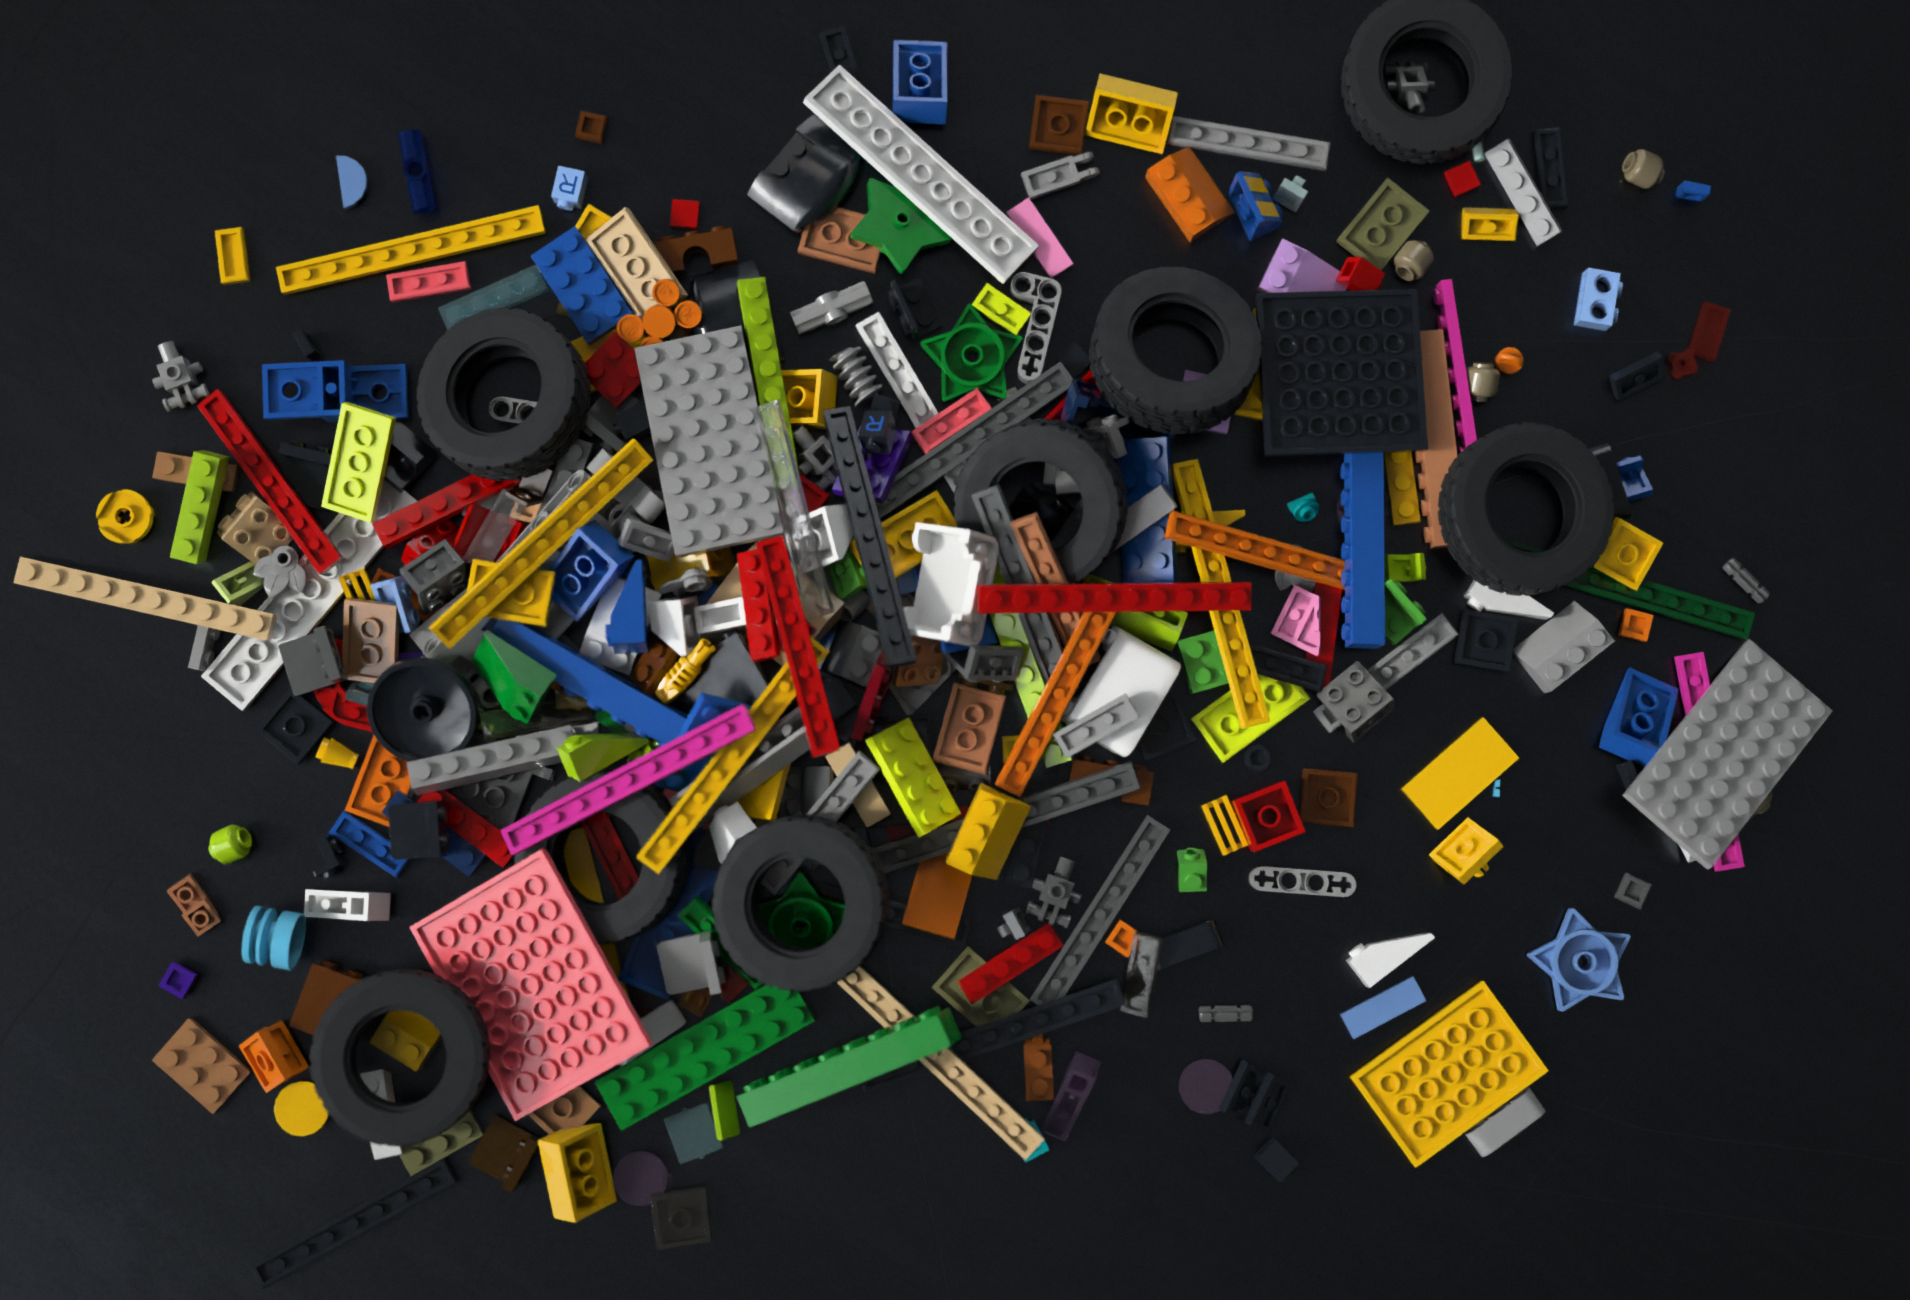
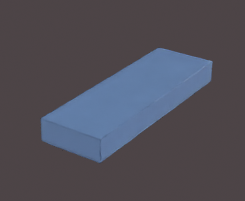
(1382, 1007)

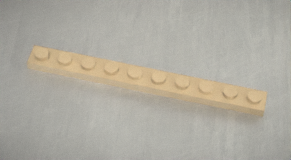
(145, 599)
(947, 1067)

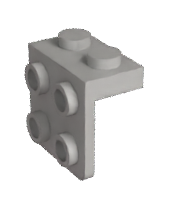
(691, 963)

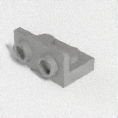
(1108, 433)

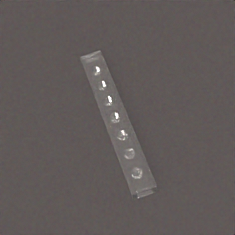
(793, 510)

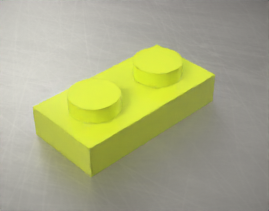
(1001, 309)

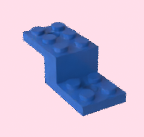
(329, 384)

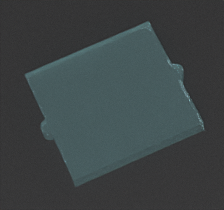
(692, 1133)

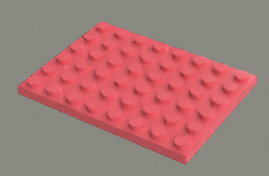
(537, 982)

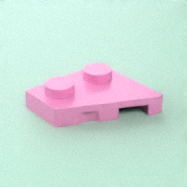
(1301, 621)

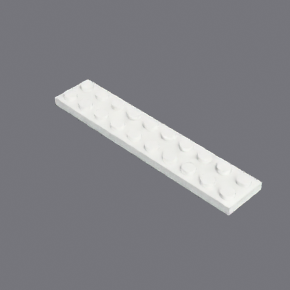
(920, 174)
(251, 663)

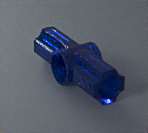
(414, 156)

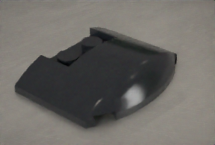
(807, 176)
(719, 300)

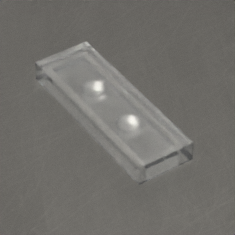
(494, 529)

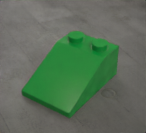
(512, 676)

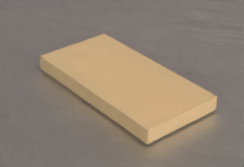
(631, 260)

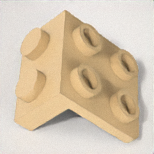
(253, 528)

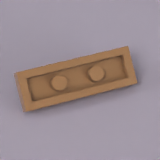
(176, 469)

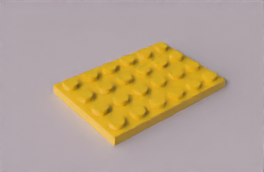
(1448, 1073)

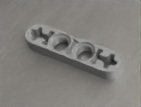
(1302, 878)

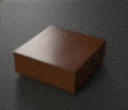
(591, 127)

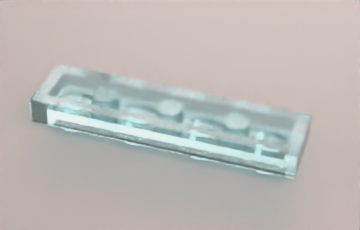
(500, 294)

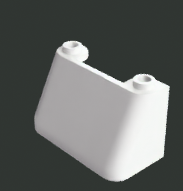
(948, 582)
(1131, 669)

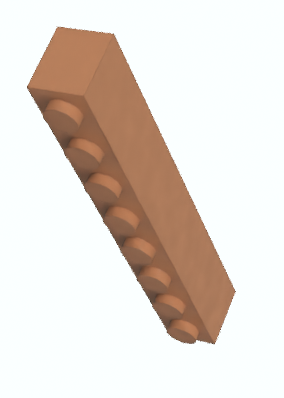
(1440, 432)

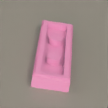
(1049, 252)

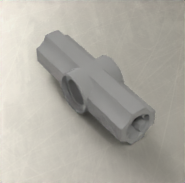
(831, 307)

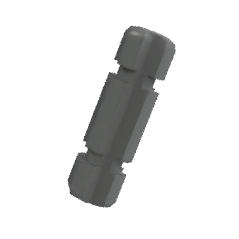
(1746, 580)
(1225, 1013)

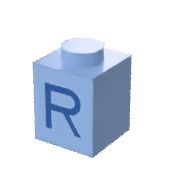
(569, 188)

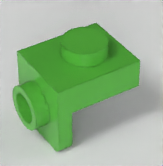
(1192, 870)

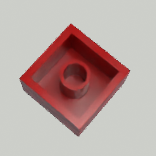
(1268, 816)

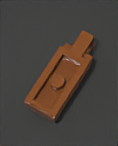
(1038, 1069)

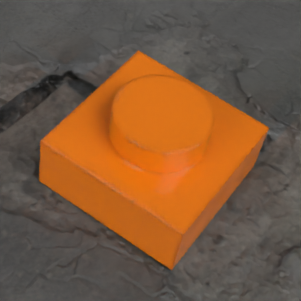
(1635, 625)
(1121, 938)

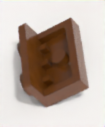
(653, 665)

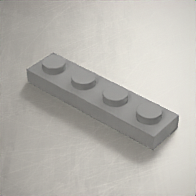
(1523, 192)

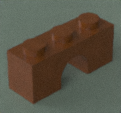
(717, 244)
(1086, 766)

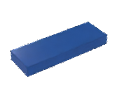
(367, 843)

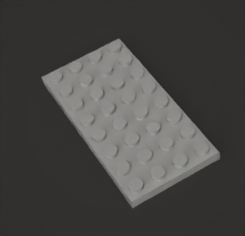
(708, 441)
(1727, 754)

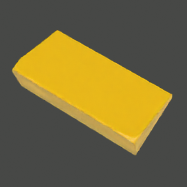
(1489, 224)

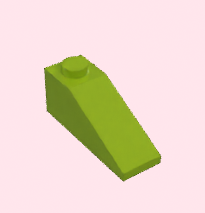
(590, 753)

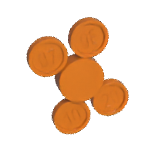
(660, 319)

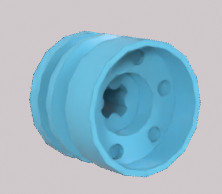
(273, 937)

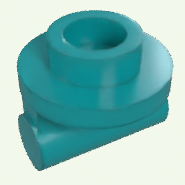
(1304, 508)

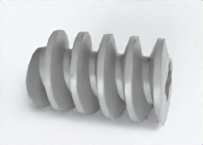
(855, 375)

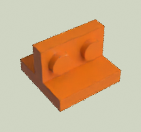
(273, 1056)

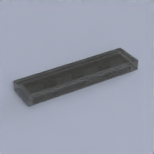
(501, 724)

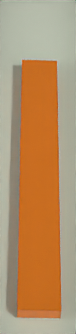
(1254, 549)
(1053, 701)

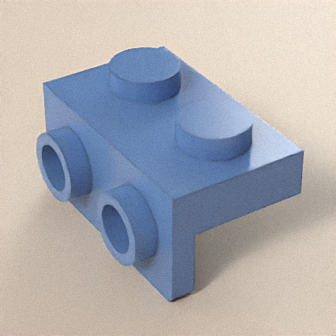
(398, 591)

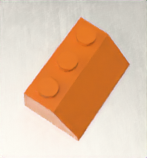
(1188, 193)

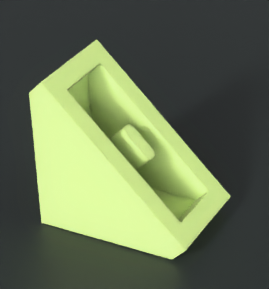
(239, 584)

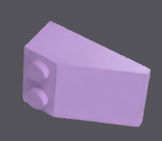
(1298, 271)

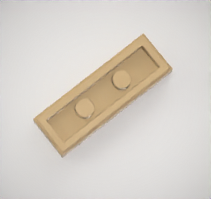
(869, 802)

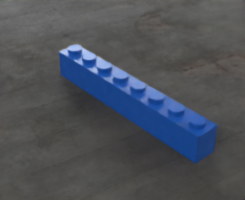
(1363, 550)
(595, 683)

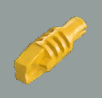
(684, 672)

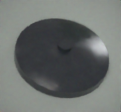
(422, 709)

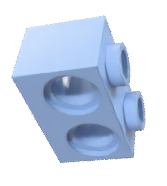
(1591, 297)

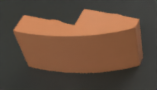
(194, 904)

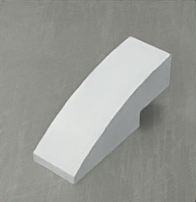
(720, 616)

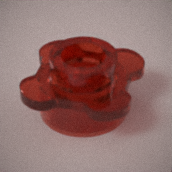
(1690, 364)

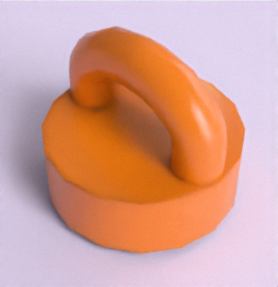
(1509, 361)

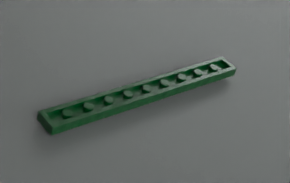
(1662, 600)

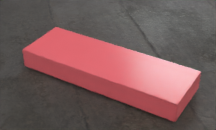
(428, 282)
(951, 420)

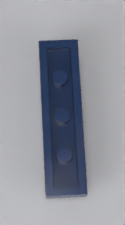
(461, 852)

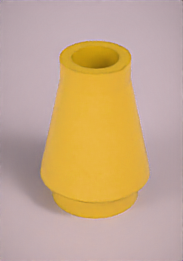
(336, 754)

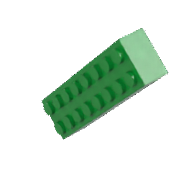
(703, 1052)
(849, 1067)

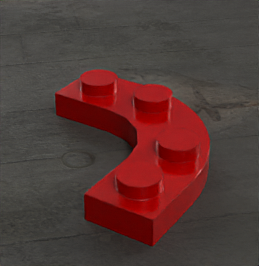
(337, 707)

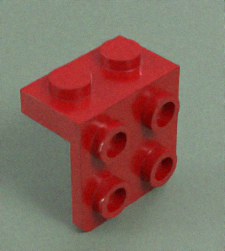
(470, 526)
(429, 538)

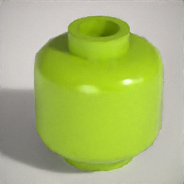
(230, 844)

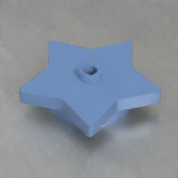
(1601, 956)

